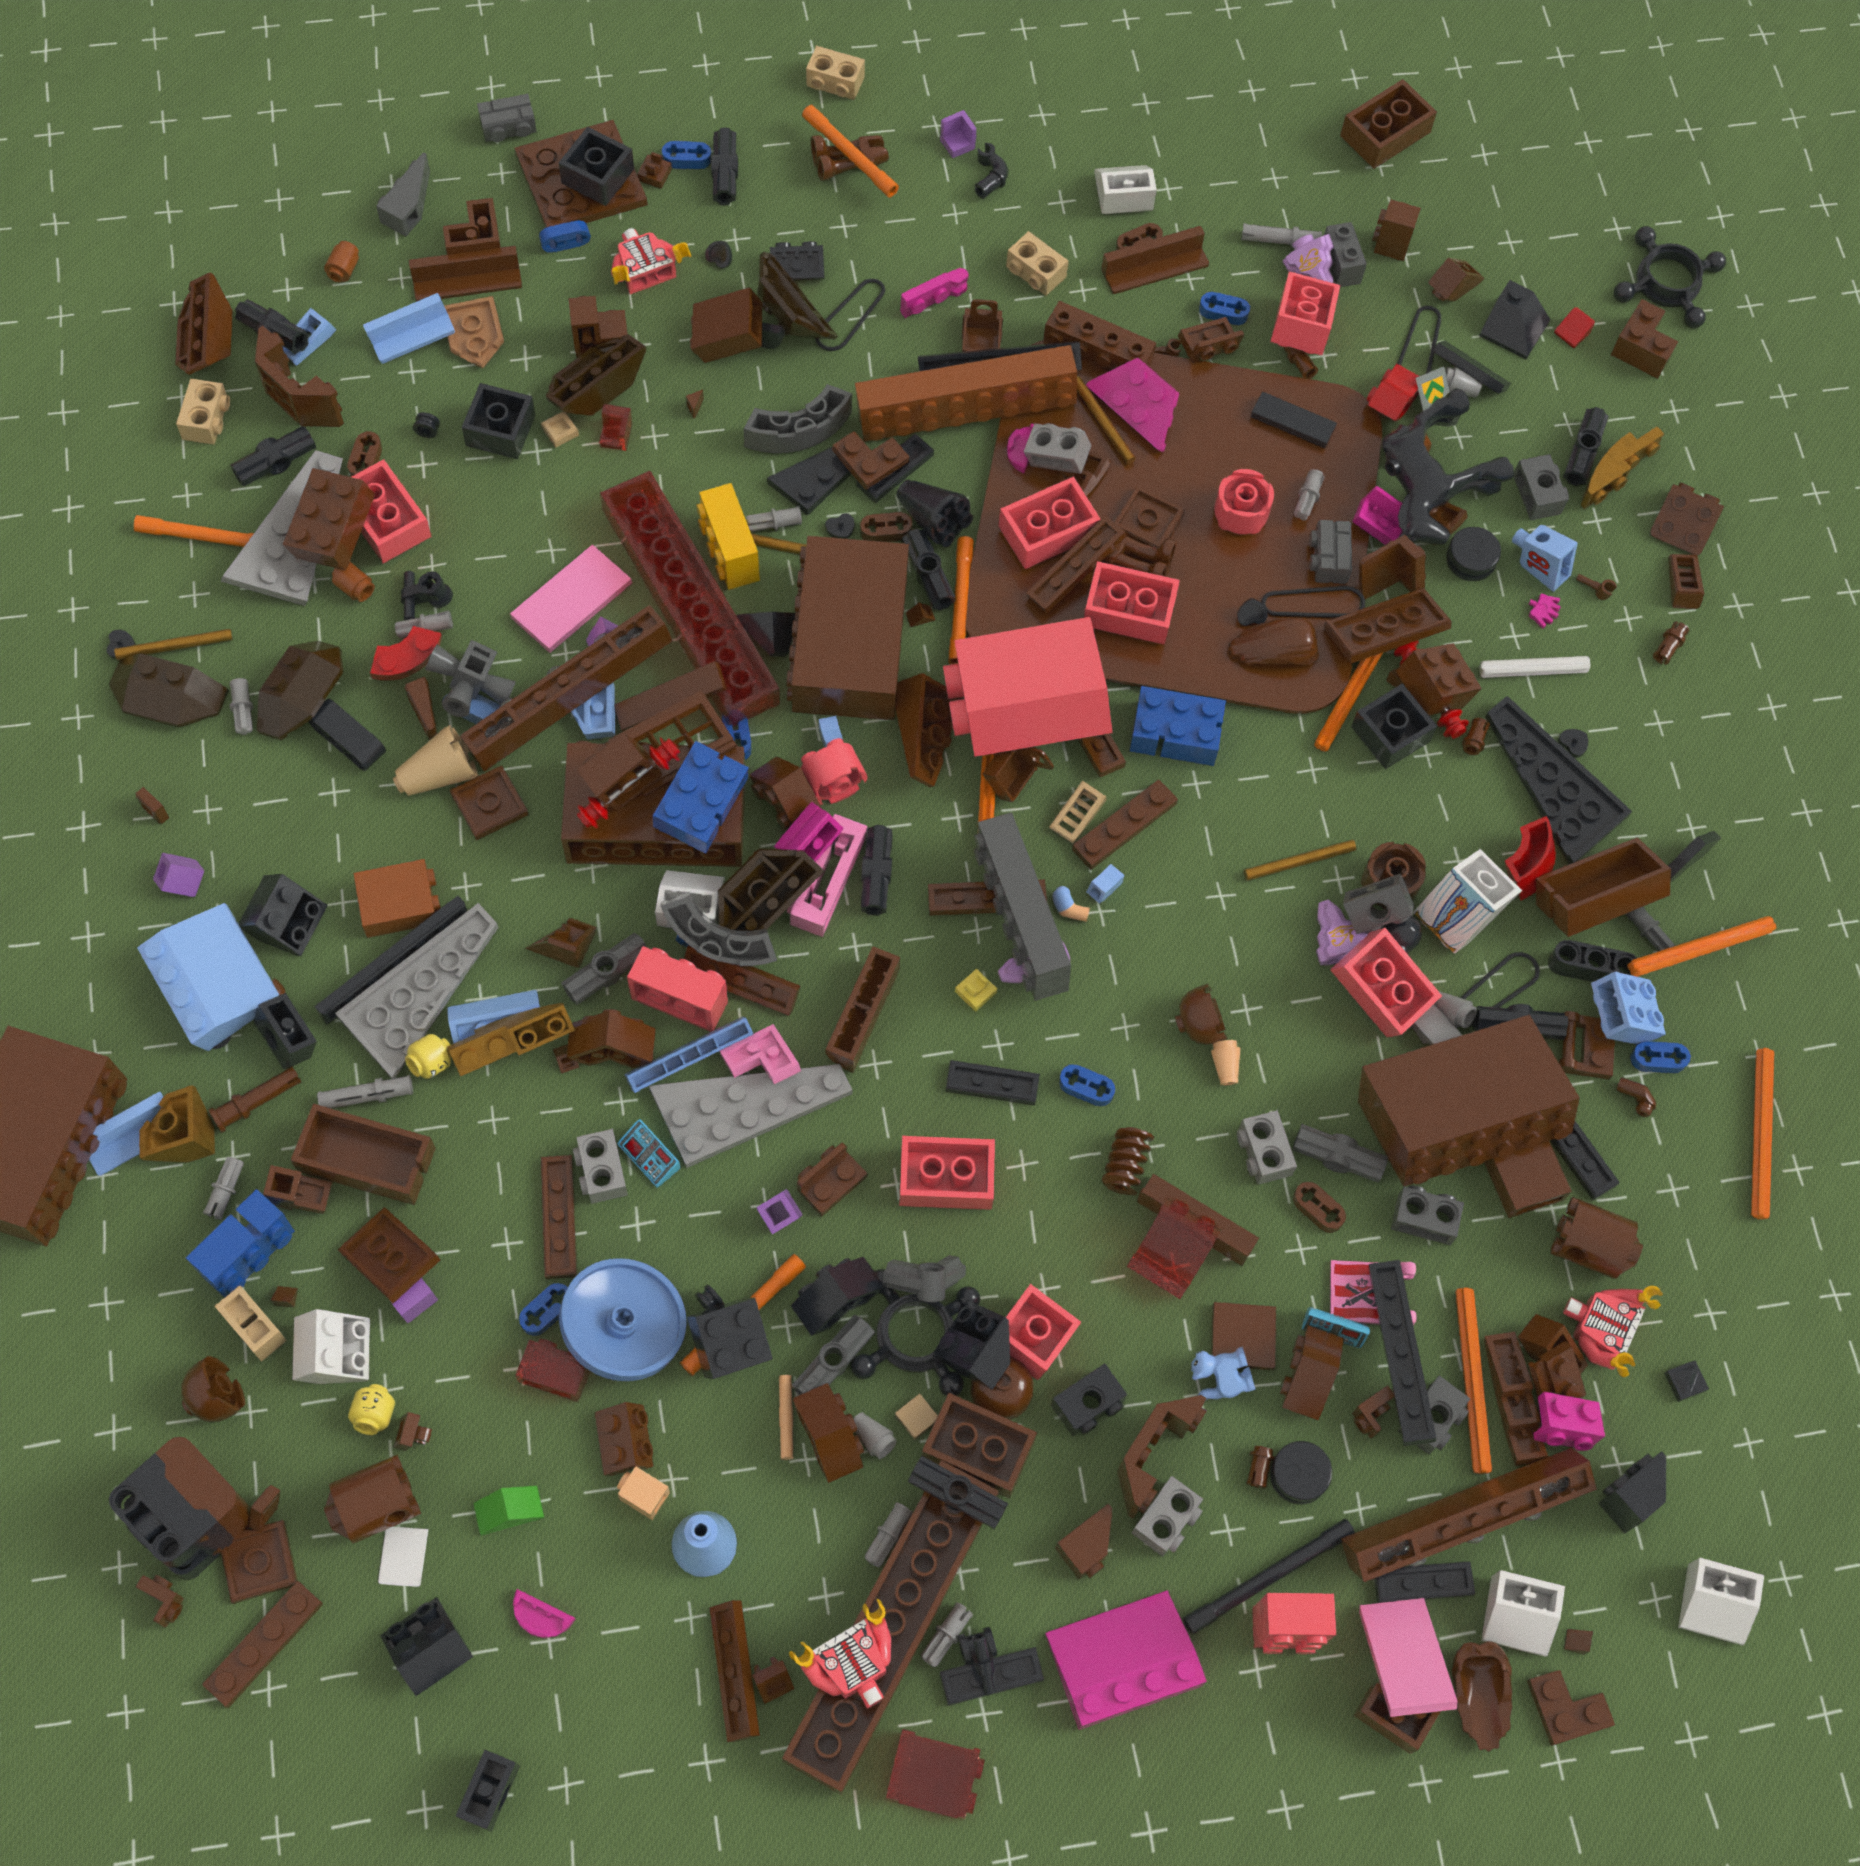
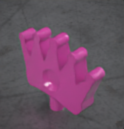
(1544, 609)

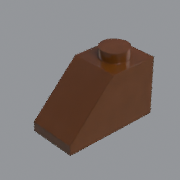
(1454, 279)
(1543, 1335)
(1087, 1544)

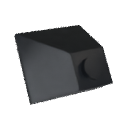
(1516, 320)

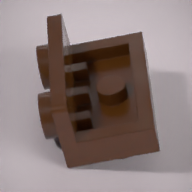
(1210, 339)
(624, 1438)

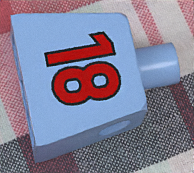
(1546, 555)

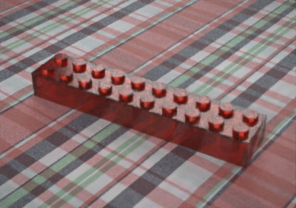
(689, 596)

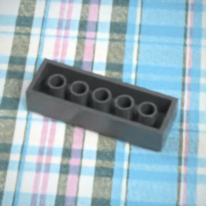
(1023, 907)

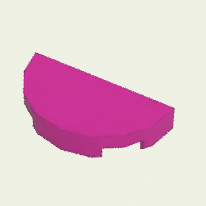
(1016, 446)
(538, 1617)

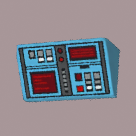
(649, 1153)
(1352, 1332)

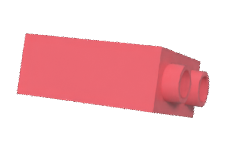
(1028, 687)

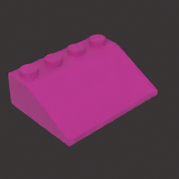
(1125, 1659)

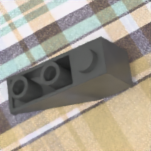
(404, 203)

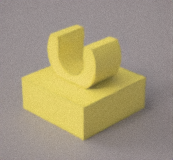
(976, 990)

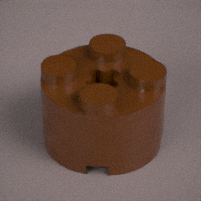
(1394, 859)

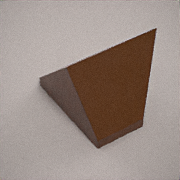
(566, 943)

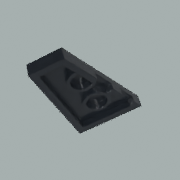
(810, 480)

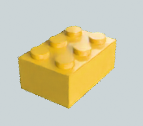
(728, 536)

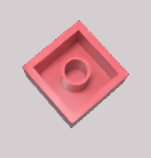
(1038, 1330)

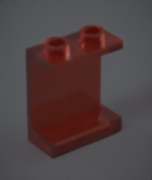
(1175, 1247)
(934, 1776)

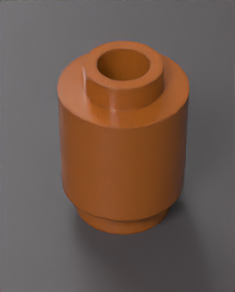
(342, 261)
(353, 582)

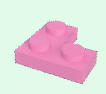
(763, 1049)

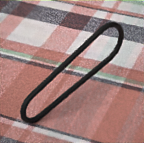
(861, 320)
(1411, 332)
(1303, 614)
(1495, 969)

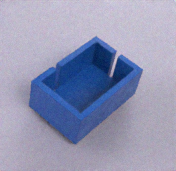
(1183, 720)
(698, 794)
(237, 1251)

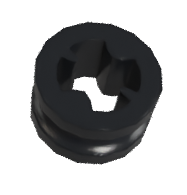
(426, 425)
(709, 1298)

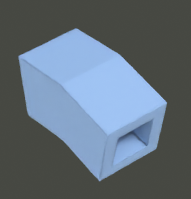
(829, 730)
(1105, 884)

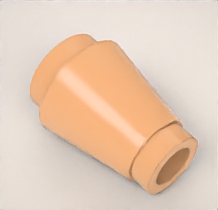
(1226, 1060)

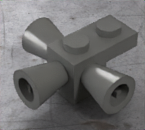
(469, 677)

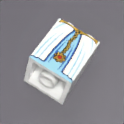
(1466, 901)

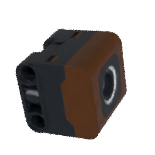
(181, 1508)

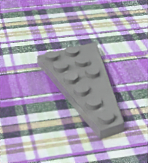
(264, 561)
(413, 993)
(727, 1111)

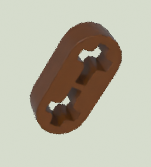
(1138, 235)
(359, 454)
(885, 527)
(1324, 1202)

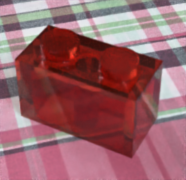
(552, 1370)

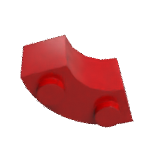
(1395, 393)
(405, 657)
(1533, 858)

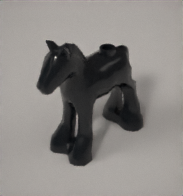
(1425, 478)

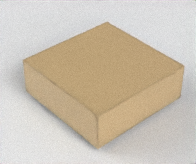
(559, 429)
(916, 1416)

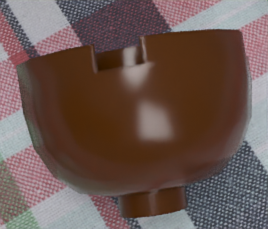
(1201, 1016)
(209, 1392)
(1010, 1395)

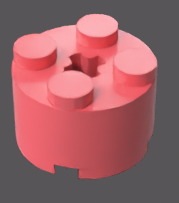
(1243, 502)
(833, 771)

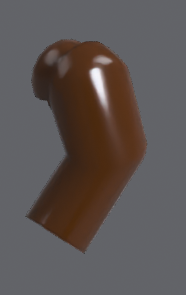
(1641, 1093)

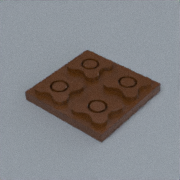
(560, 203)

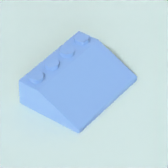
(208, 975)

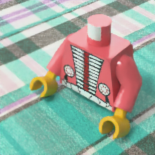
(646, 260)
(1609, 1324)
(851, 1659)

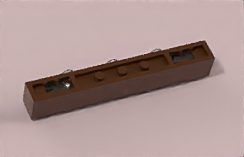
(566, 687)
(1468, 1514)

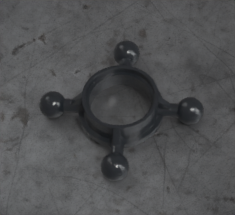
(1663, 295)
(864, 1365)

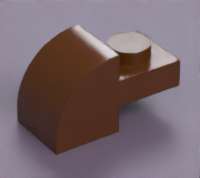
(292, 1190)

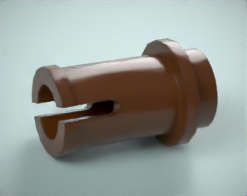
(1474, 742)
(1260, 1466)

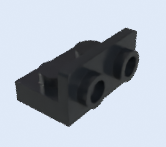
(802, 261)

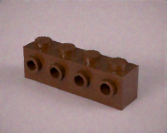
(1099, 339)

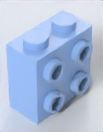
(1628, 1008)

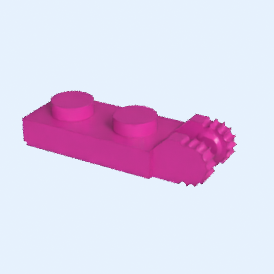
(934, 291)

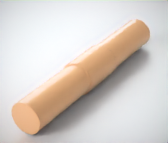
(786, 1417)

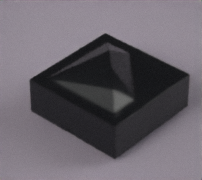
(1686, 1381)

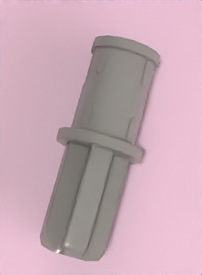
(1309, 494)
(774, 519)
(431, 622)
(241, 706)
(223, 1188)
(888, 1534)
(946, 1634)

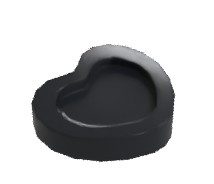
(719, 253)
(840, 527)
(1252, 612)
(119, 639)
(1574, 741)

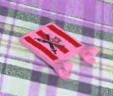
(1353, 1293)

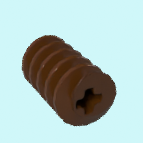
(1124, 1160)

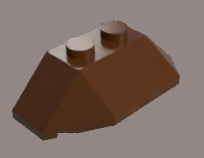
(203, 326)

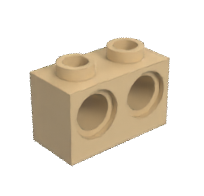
(835, 72)
(1037, 263)
(203, 404)
(250, 1323)

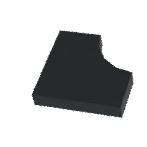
(1693, 853)

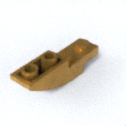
(1617, 463)
(510, 1035)

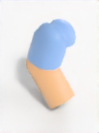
(1066, 905)

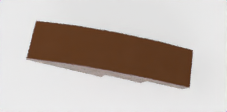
(1514, 1397)

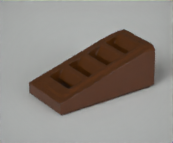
(1692, 593)
(421, 702)

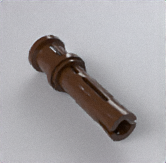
(241, 1106)

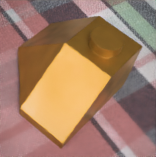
(179, 1129)

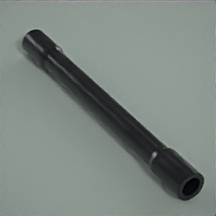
(1212, 1611)

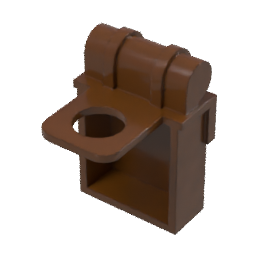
(982, 326)
(1013, 769)

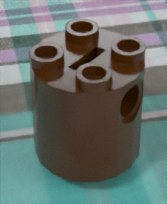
(1597, 1239)
(371, 1500)

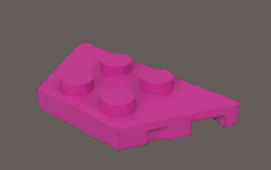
(1139, 399)

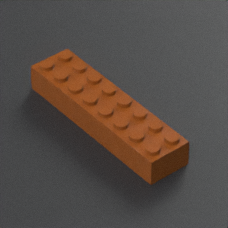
(967, 393)

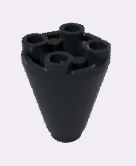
(936, 510)

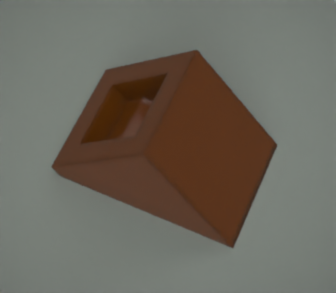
(694, 402)
(920, 614)
(1394, 679)
(565, 1064)
(285, 1296)
(1578, 1641)

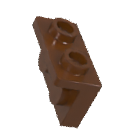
(830, 1179)

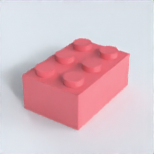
(1305, 313)
(394, 518)
(1047, 522)
(1131, 602)
(1386, 982)
(678, 988)
(947, 1172)
(1293, 1622)

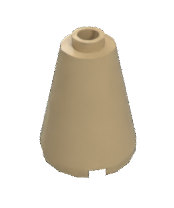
(436, 764)

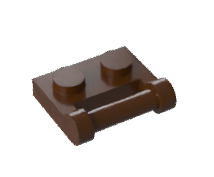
(1596, 1051)

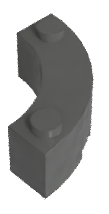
(801, 429)
(716, 941)

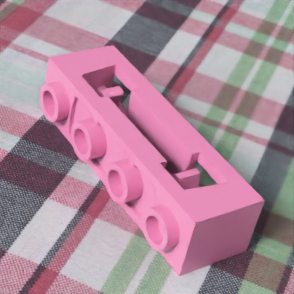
(809, 916)

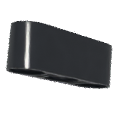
(347, 735)
(1579, 966)

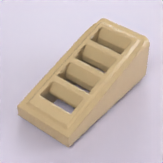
(1089, 792)

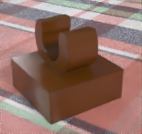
(654, 170)
(410, 1432)
(773, 1680)

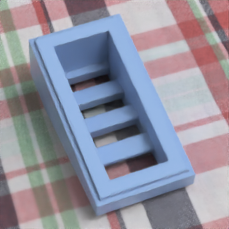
(318, 337)

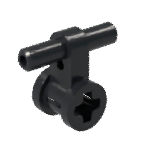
(424, 592)
(980, 1651)

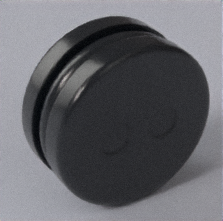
(1473, 553)
(1301, 1472)

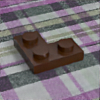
(868, 465)
(1562, 1717)

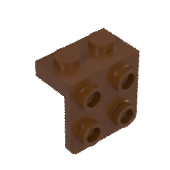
(1686, 519)
(1392, 563)

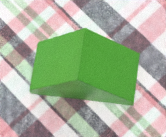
(508, 1508)

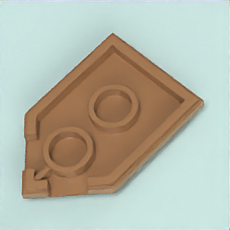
(476, 330)

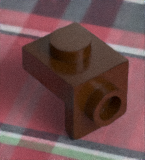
(160, 1589)

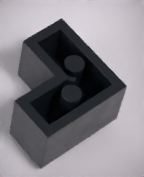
(836, 1293)

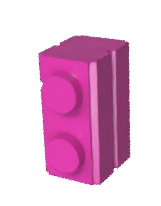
(811, 832)

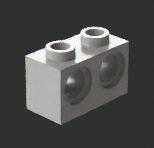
(1051, 445)
(1274, 1146)
(605, 1165)
(1162, 1513)

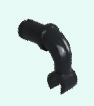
(996, 177)

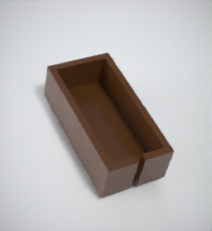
(1603, 886)
(363, 1154)

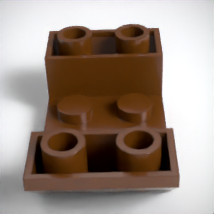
(308, 405)
(1175, 1416)

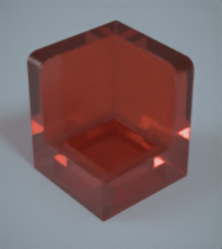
(616, 427)

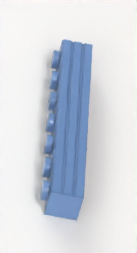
(688, 1054)

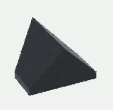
(770, 630)

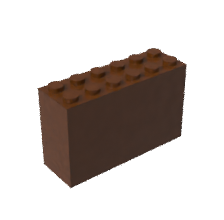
(848, 628)
(630, 834)
(1467, 1100)
(47, 1122)

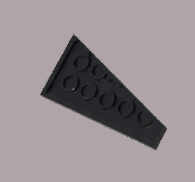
(1559, 785)

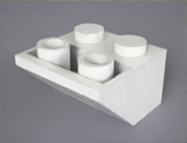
(1126, 189)
(701, 887)
(331, 1347)
(1720, 1600)
(1522, 1612)

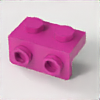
(1379, 515)
(1569, 1422)

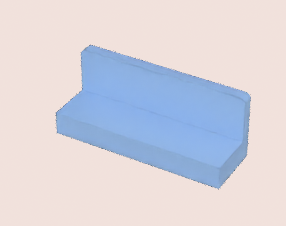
(409, 328)
(467, 1017)
(121, 1135)

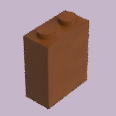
(396, 897)

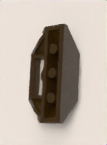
(788, 302)
(597, 376)
(297, 687)
(165, 691)
(765, 888)

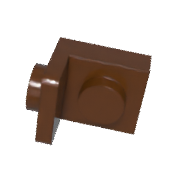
(1374, 1405)

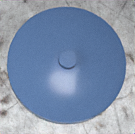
(622, 1319)

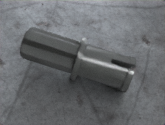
(1650, 929)

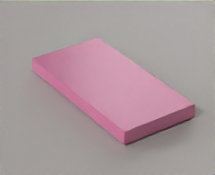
(571, 598)
(1407, 1657)

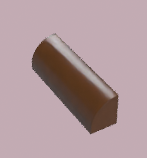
(863, 1008)

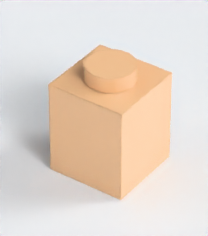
(642, 1492)

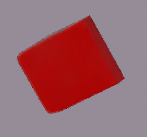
(1575, 327)

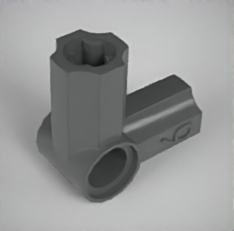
(925, 1280)

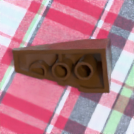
(924, 725)

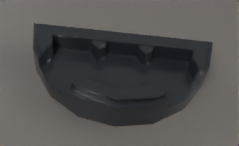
(772, 335)

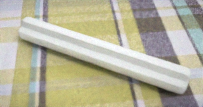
(1534, 666)

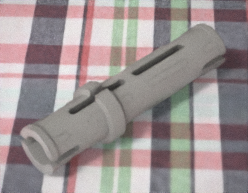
(1275, 234)
(367, 1092)

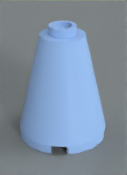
(704, 1554)

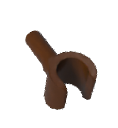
(1170, 348)
(1600, 588)

